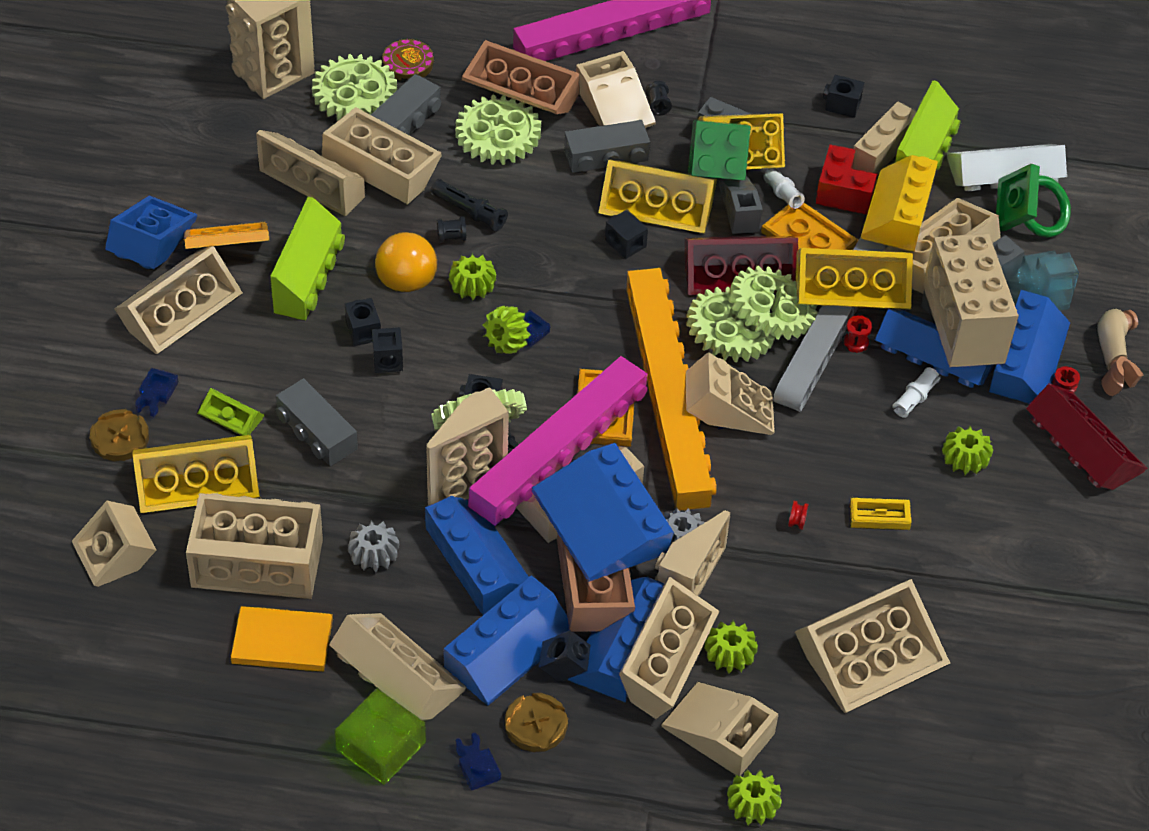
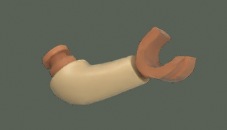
(1111, 332)

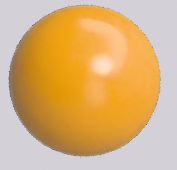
(406, 262)

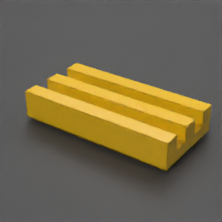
(880, 517)

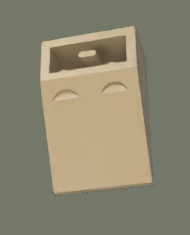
(613, 91)
(728, 397)
(723, 725)

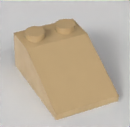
(695, 554)

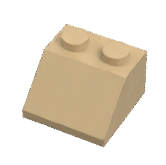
(113, 543)

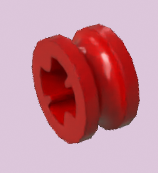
(1066, 373)
(798, 515)

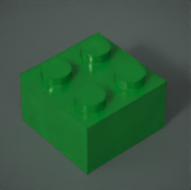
(719, 150)

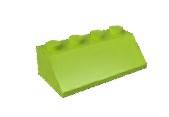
(931, 127)
(306, 261)

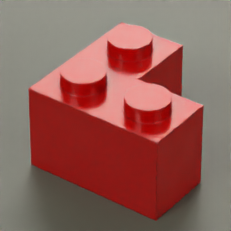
(842, 185)

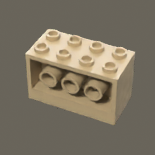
(271, 43)
(970, 300)
(254, 545)

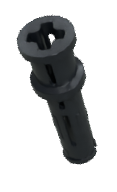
(478, 208)

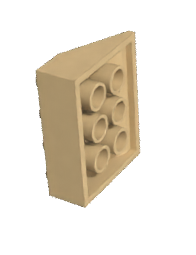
(466, 446)
(873, 646)

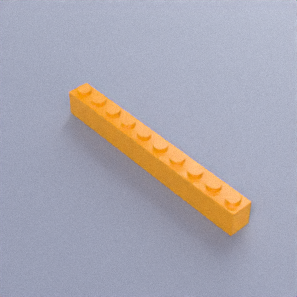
(666, 380)

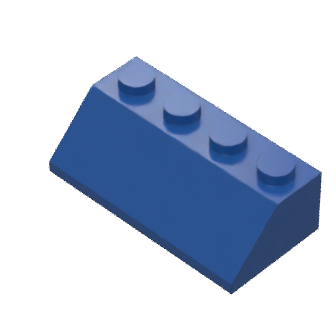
(922, 343)
(1033, 349)
(474, 551)
(506, 640)
(613, 644)

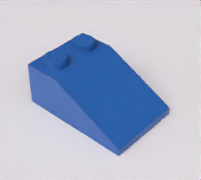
(148, 231)

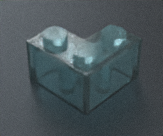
(1050, 276)

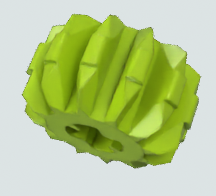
(472, 276)
(506, 329)
(967, 450)
(731, 646)
(742, 796)

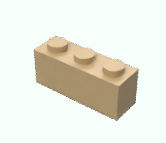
(883, 139)

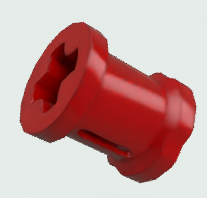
(863, 340)

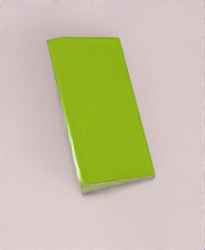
(229, 413)

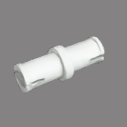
(784, 188)
(916, 392)

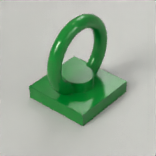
(1019, 199)

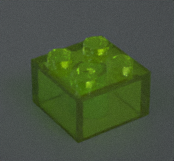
(380, 736)

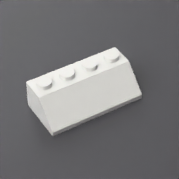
(987, 166)

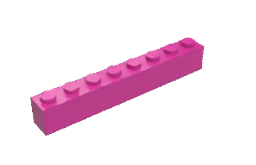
(601, 25)
(557, 440)

